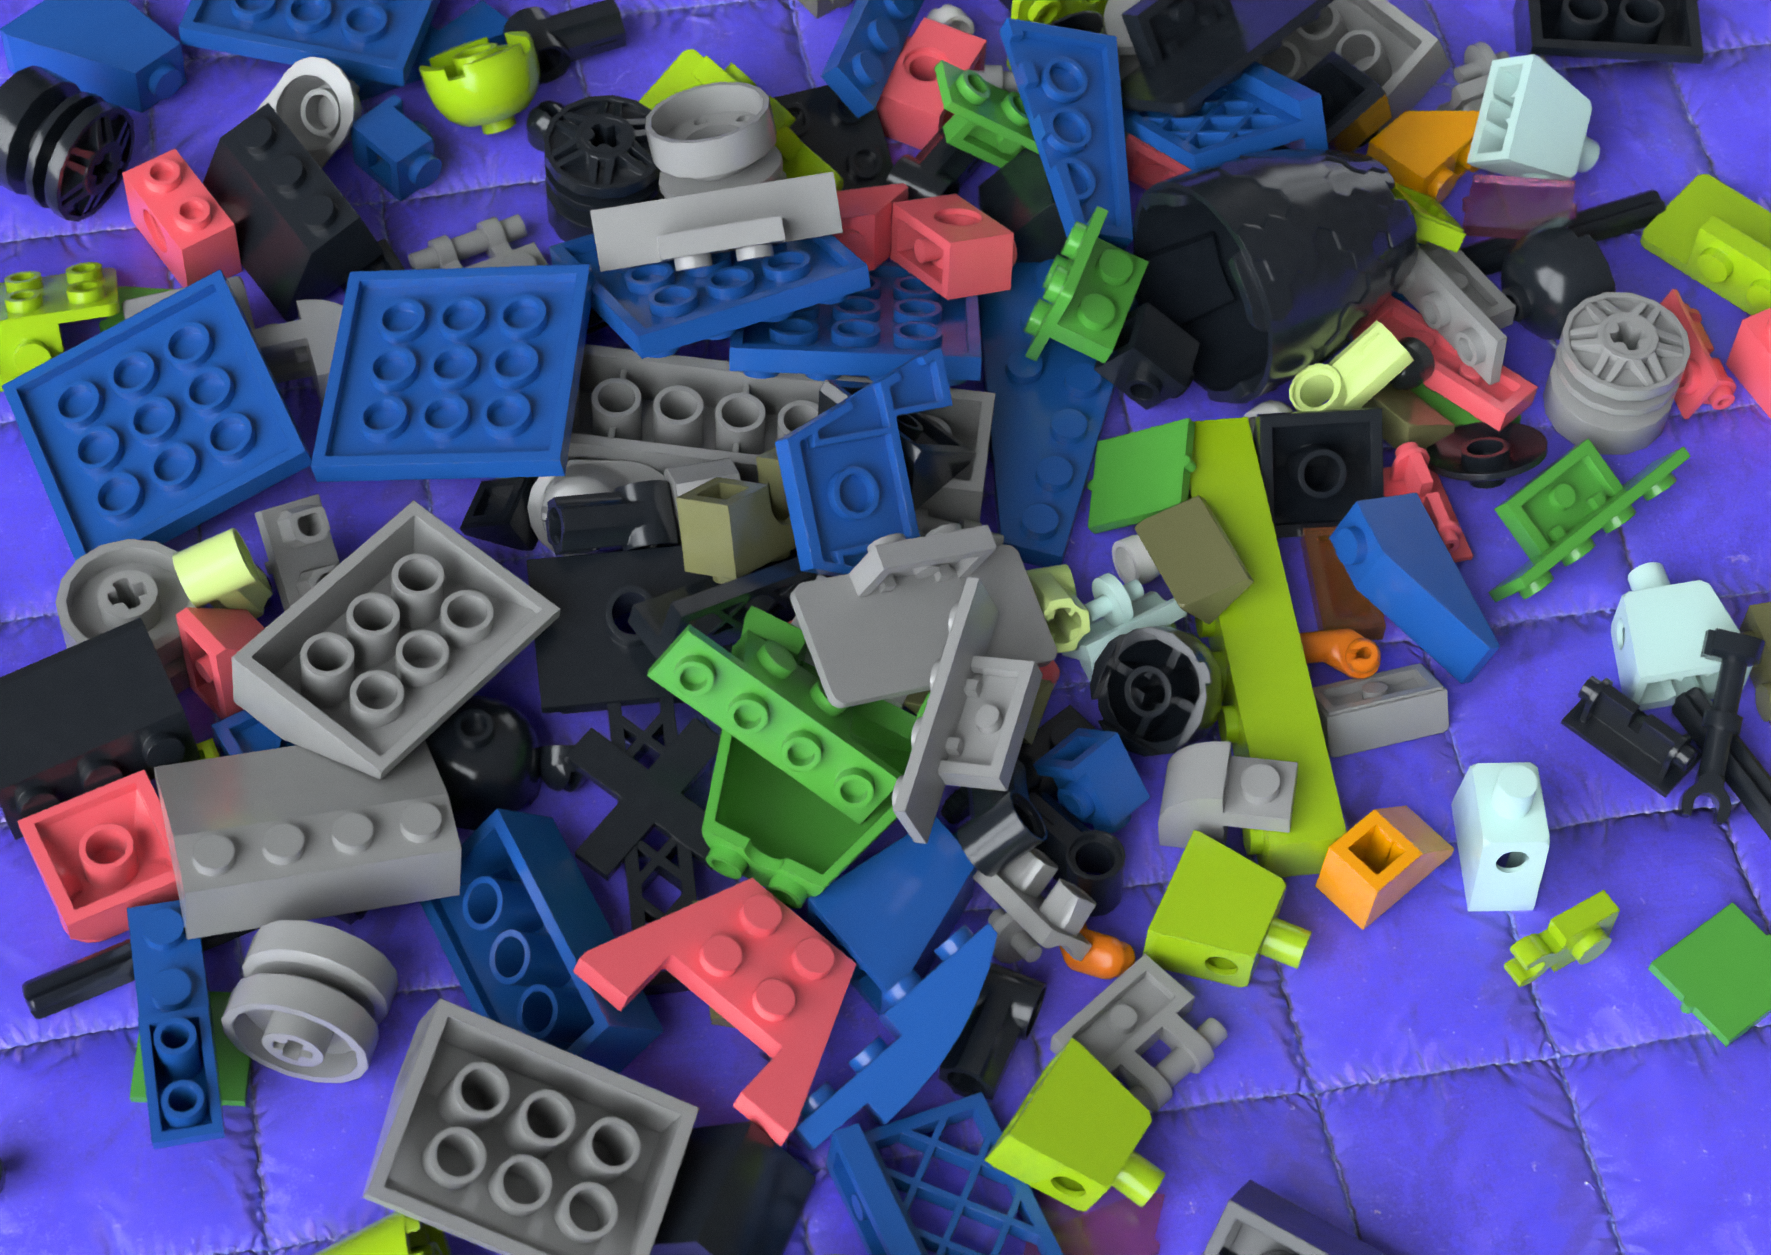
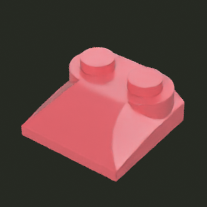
(103, 856)

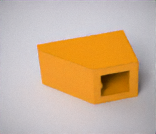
(1427, 149)
(1380, 862)

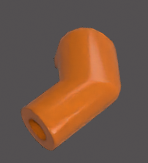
(1343, 651)
(1105, 958)

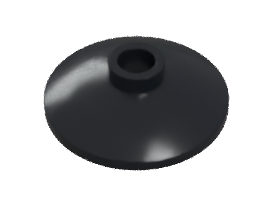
(1486, 455)

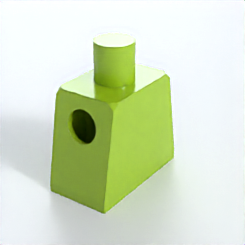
(1222, 917)
(1078, 1135)

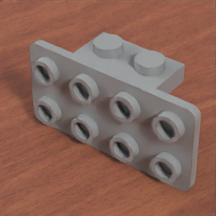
(889, 616)

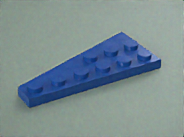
(1042, 421)

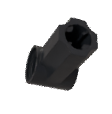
(569, 34)
(935, 170)
(625, 519)
(1001, 825)
(1082, 851)
(990, 1036)

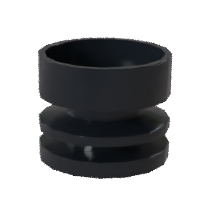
(61, 143)
(596, 161)

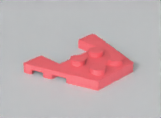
(755, 970)

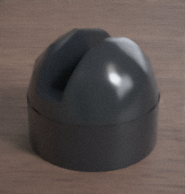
(538, 121)
(1419, 369)
(556, 772)

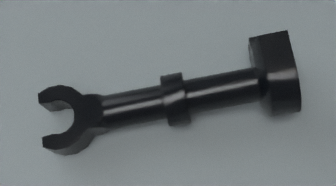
(1735, 653)

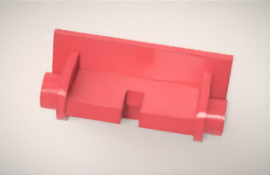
(1704, 376)
(1412, 475)

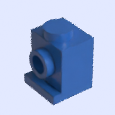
(395, 149)
(1095, 778)

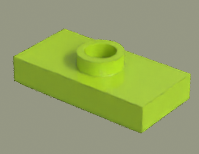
(1432, 220)

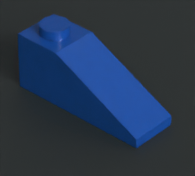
(1413, 581)

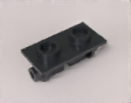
(1631, 737)

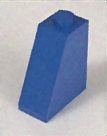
(100, 48)
(896, 910)

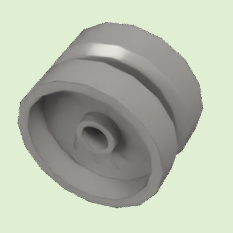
(124, 584)
(310, 1001)

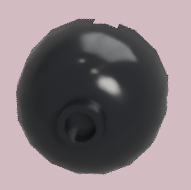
(1551, 274)
(1157, 689)
(486, 760)

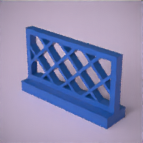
(1237, 119)
(872, 1188)

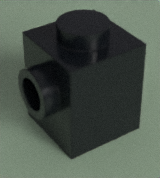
(1150, 358)

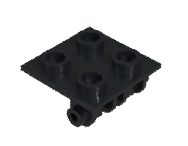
(846, 143)

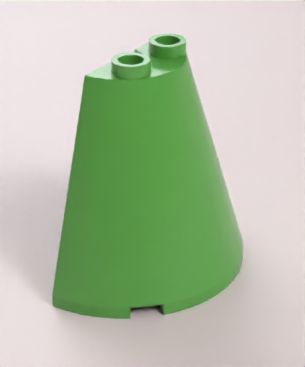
(774, 826)

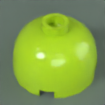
(484, 81)

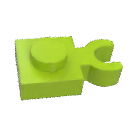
(1573, 935)

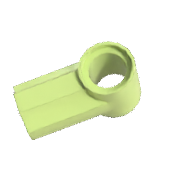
(1353, 374)
(222, 574)
(1060, 606)

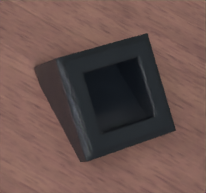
(501, 513)

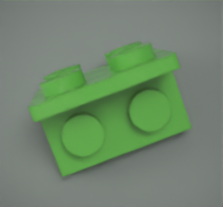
(1086, 293)

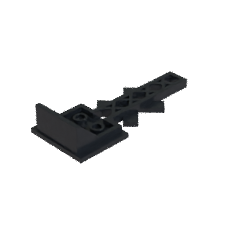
(597, 667)

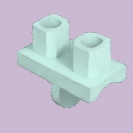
(1117, 612)

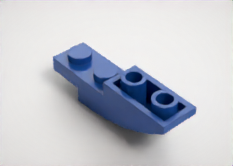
(925, 1022)
(175, 1028)

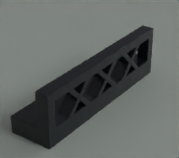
(718, 608)

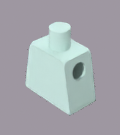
(1532, 123)
(1662, 635)
(1495, 814)

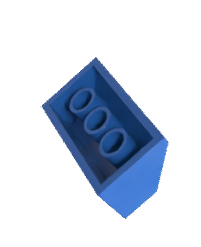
(520, 934)

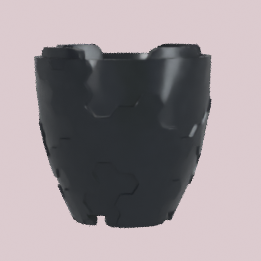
(1272, 260)

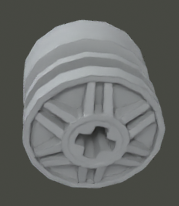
(714, 139)
(1616, 372)

